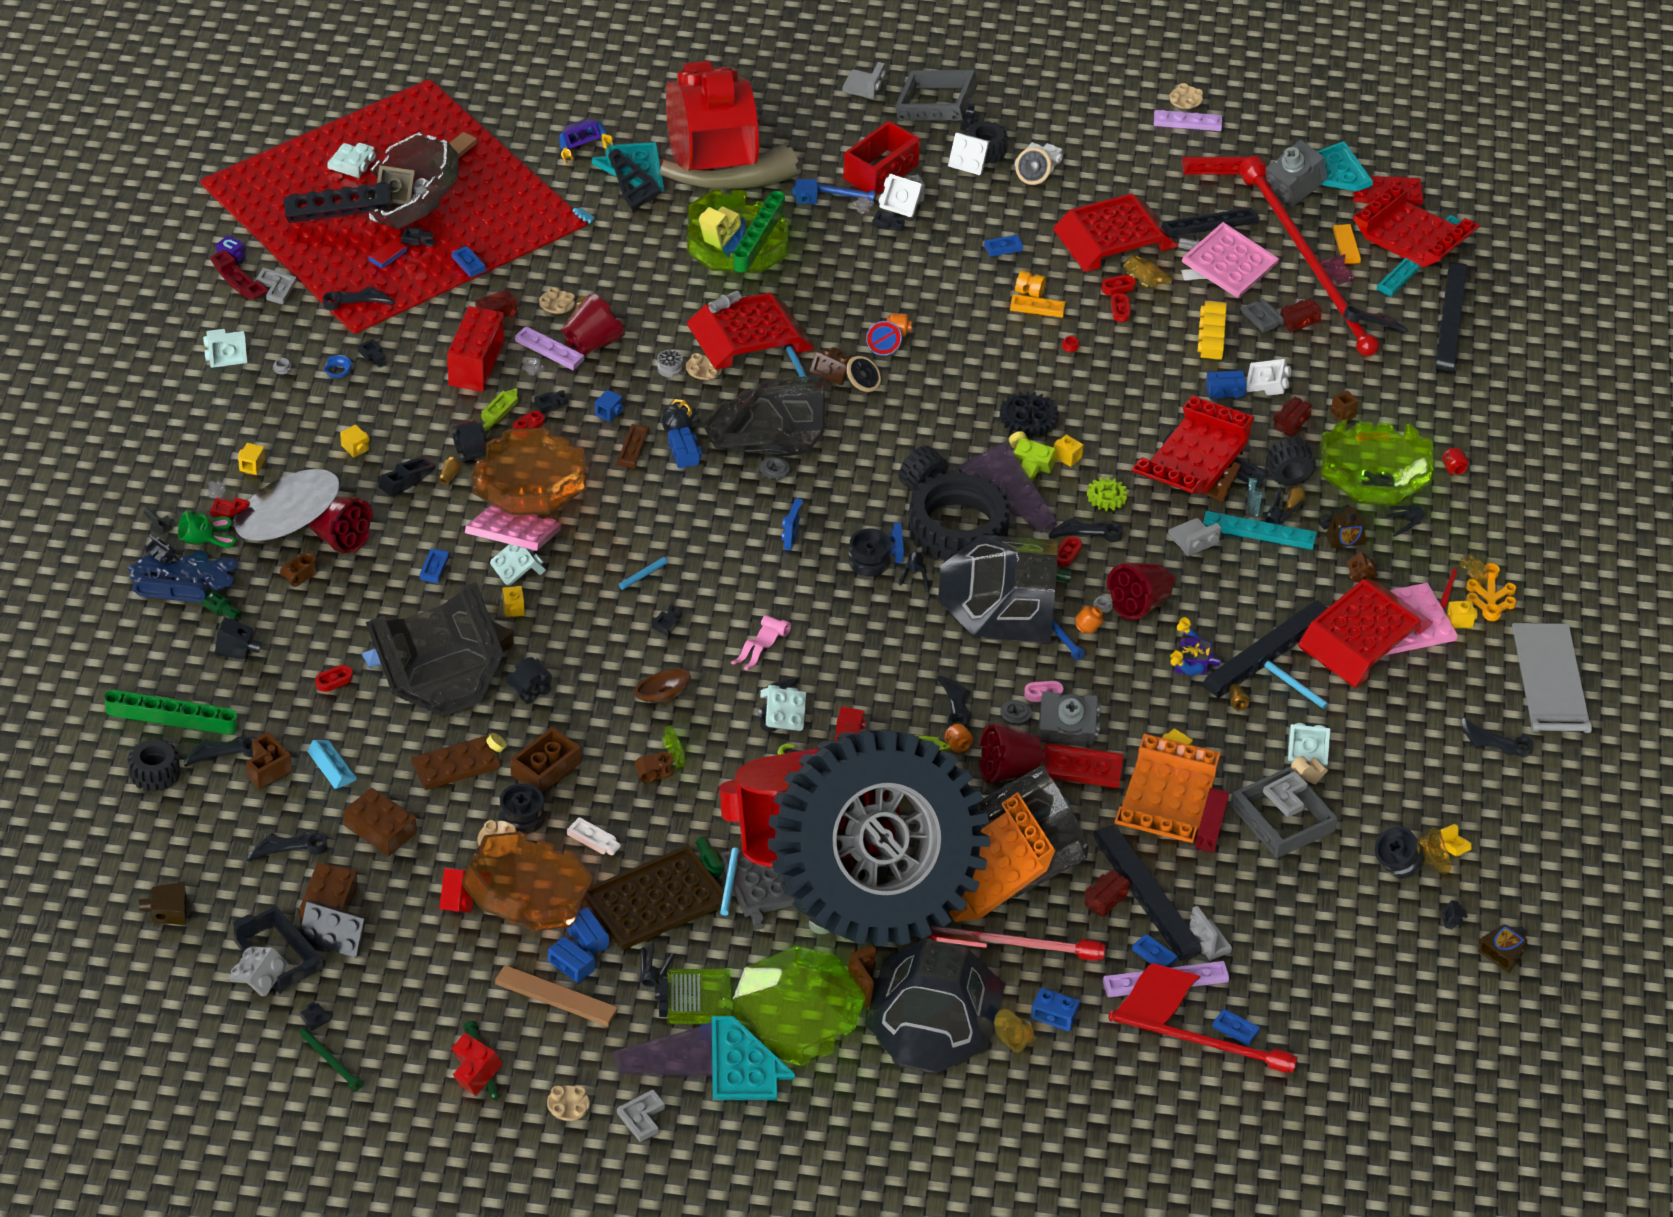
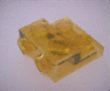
(1146, 272)

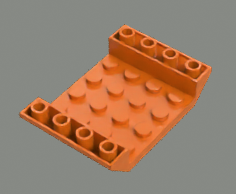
(1168, 788)
(1015, 858)

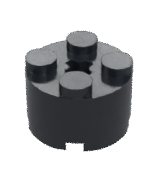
(469, 440)
(530, 679)

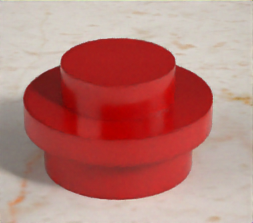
(1070, 344)

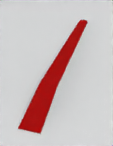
(1445, 596)

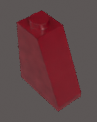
(1212, 820)

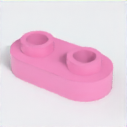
(1034, 690)

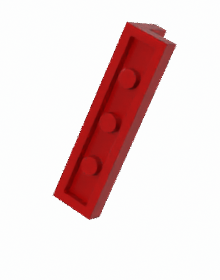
(1211, 165)

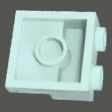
(352, 159)
(225, 348)
(1308, 742)

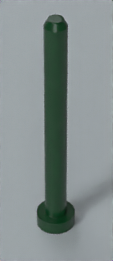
(471, 1028)
(355, 1083)

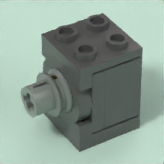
(1296, 173)
(1069, 718)

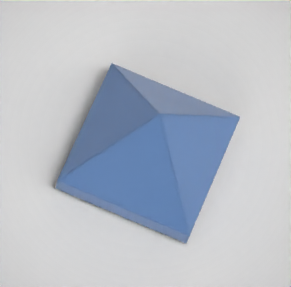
(371, 658)

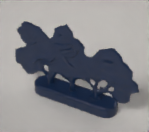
(188, 568)

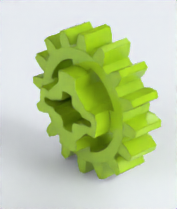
(1107, 493)

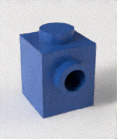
(805, 191)
(608, 406)

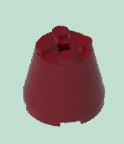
(592, 326)
(344, 524)
(1139, 588)
(1008, 753)

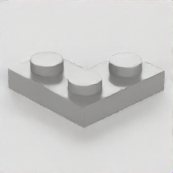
(279, 284)
(1284, 793)
(637, 1114)

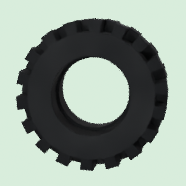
(993, 133)
(1291, 461)
(920, 465)
(153, 764)

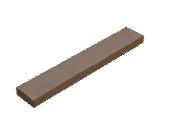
(556, 995)

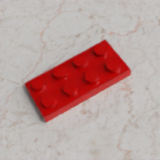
(1381, 183)
(1083, 765)

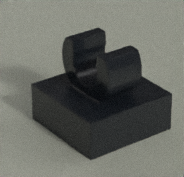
(1453, 915)
(314, 1016)

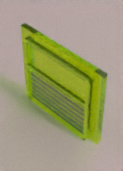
(698, 995)

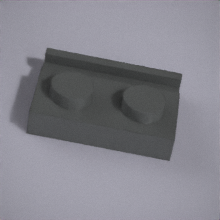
(1263, 315)

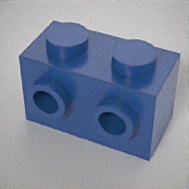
(1055, 1009)

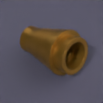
(450, 469)
(1295, 495)
(1238, 697)

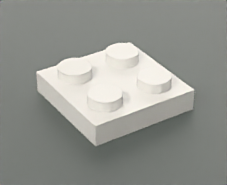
(968, 153)

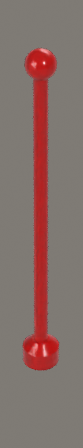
(1254, 173)

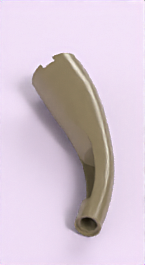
(772, 167)

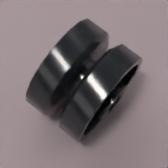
(869, 552)
(522, 807)
(1400, 852)

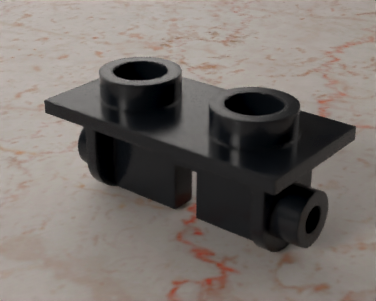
(158, 550)

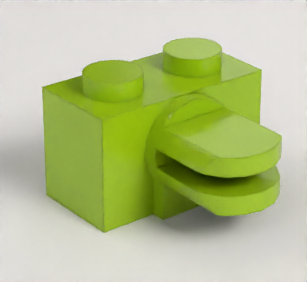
(1035, 457)

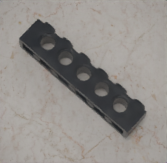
(329, 209)

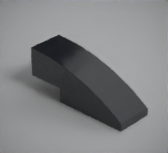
(406, 475)

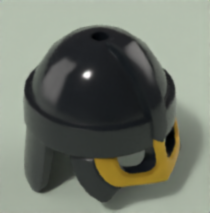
(675, 417)

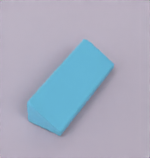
(331, 763)

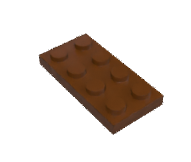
(455, 763)

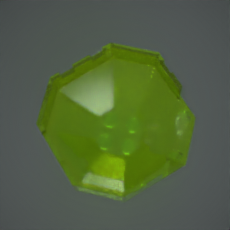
(714, 258)
(1377, 450)
(798, 1003)

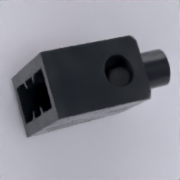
(235, 640)

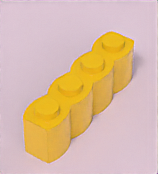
(1212, 330)

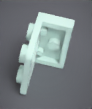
(514, 562)
(784, 707)

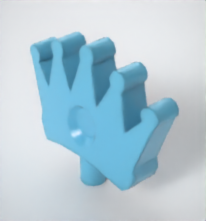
(584, 215)

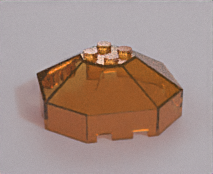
(529, 472)
(527, 881)

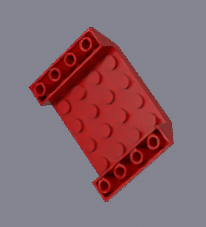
(1110, 229)
(1409, 229)
(746, 327)
(1199, 447)
(1360, 630)

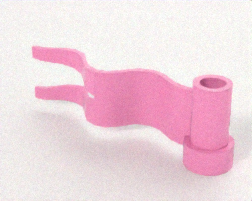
(764, 639)

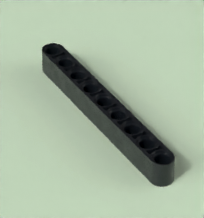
(1451, 317)
(1264, 650)
(1147, 892)

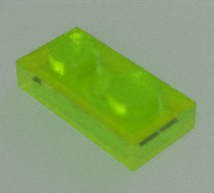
(674, 747)

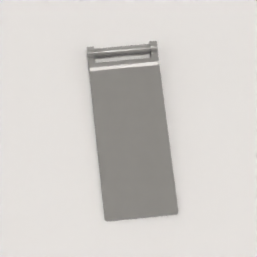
(1550, 677)

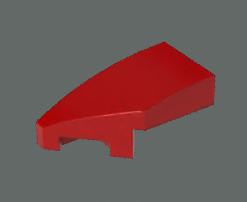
(227, 508)

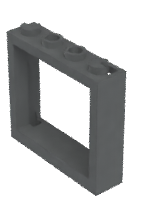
(936, 79)
(1278, 847)

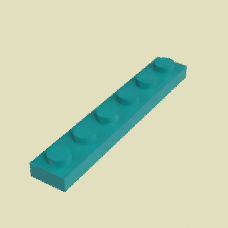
(1261, 530)

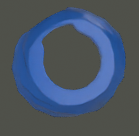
(338, 360)

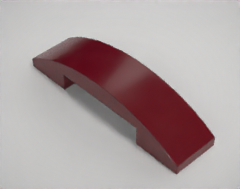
(236, 277)

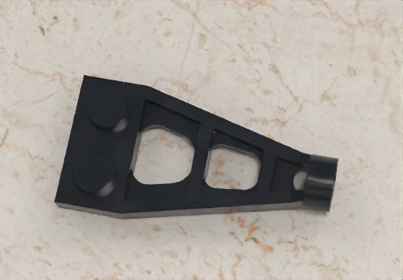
(640, 194)

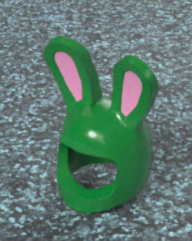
(199, 529)

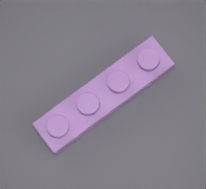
(1187, 120)
(549, 348)

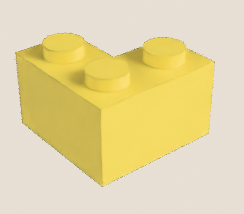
(719, 225)

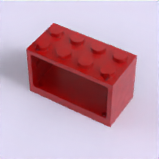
(903, 157)
(475, 348)

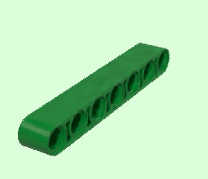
(759, 231)
(171, 712)

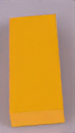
(1346, 243)
(1037, 306)

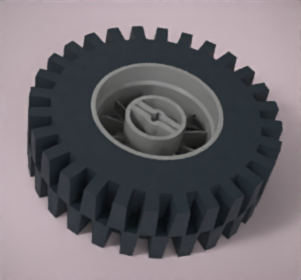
(944, 819)

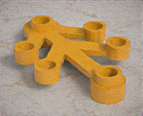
(1491, 611)

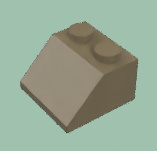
(400, 182)

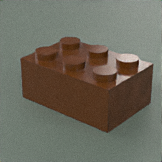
(546, 760)
(380, 821)
(331, 887)

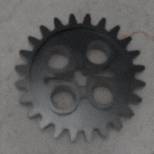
(1042, 414)

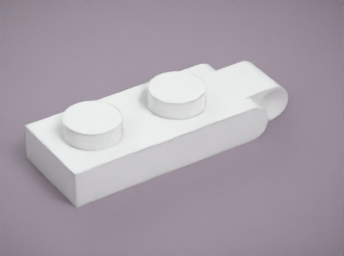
(593, 837)

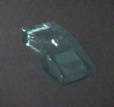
(1253, 498)

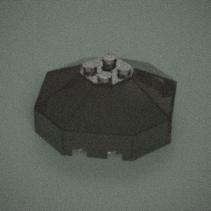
(430, 160)

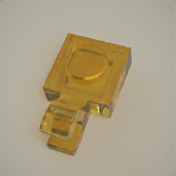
(1477, 569)

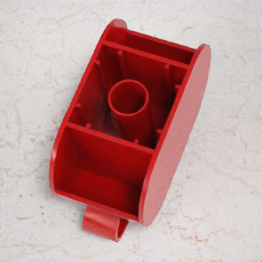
(711, 118)
(751, 802)

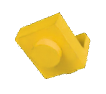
(1455, 844)

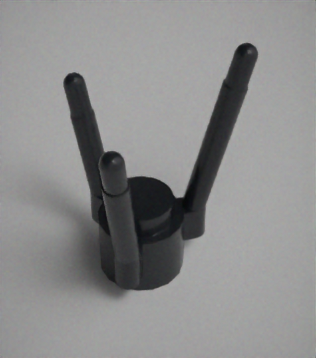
(1412, 513)
(1275, 514)
(915, 564)
(650, 974)

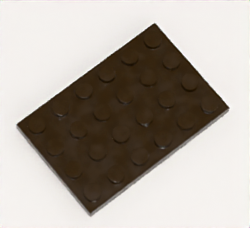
(655, 897)

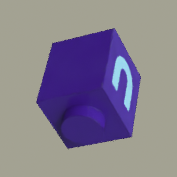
(233, 247)

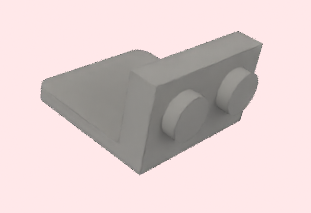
(864, 83)
(1195, 536)
(1210, 938)
(259, 968)

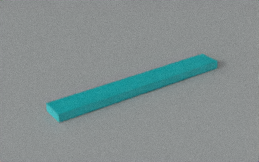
(1404, 271)

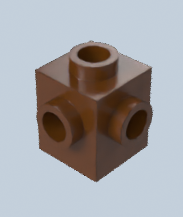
(1344, 406)
(1362, 567)

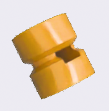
(1030, 284)

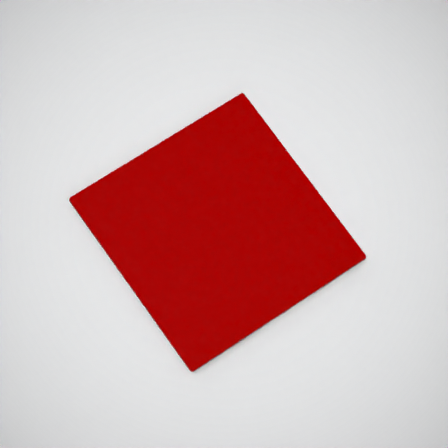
(491, 207)

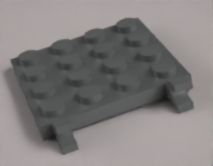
(757, 888)

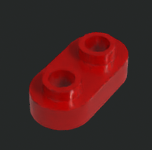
(1118, 284)
(1120, 307)
(531, 420)
(1068, 551)
(333, 678)

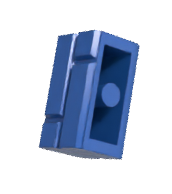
(1226, 384)
(684, 447)
(588, 932)
(571, 959)

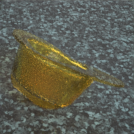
(1436, 850)
(1013, 1030)

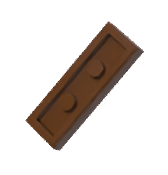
(633, 446)

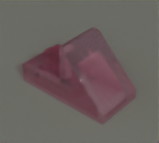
(1336, 269)

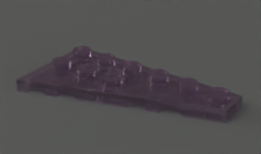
(1005, 470)
(678, 1054)

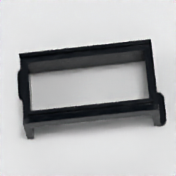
(250, 926)

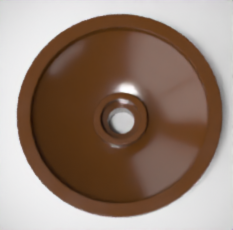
(663, 685)

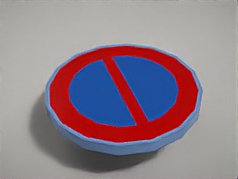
(883, 338)

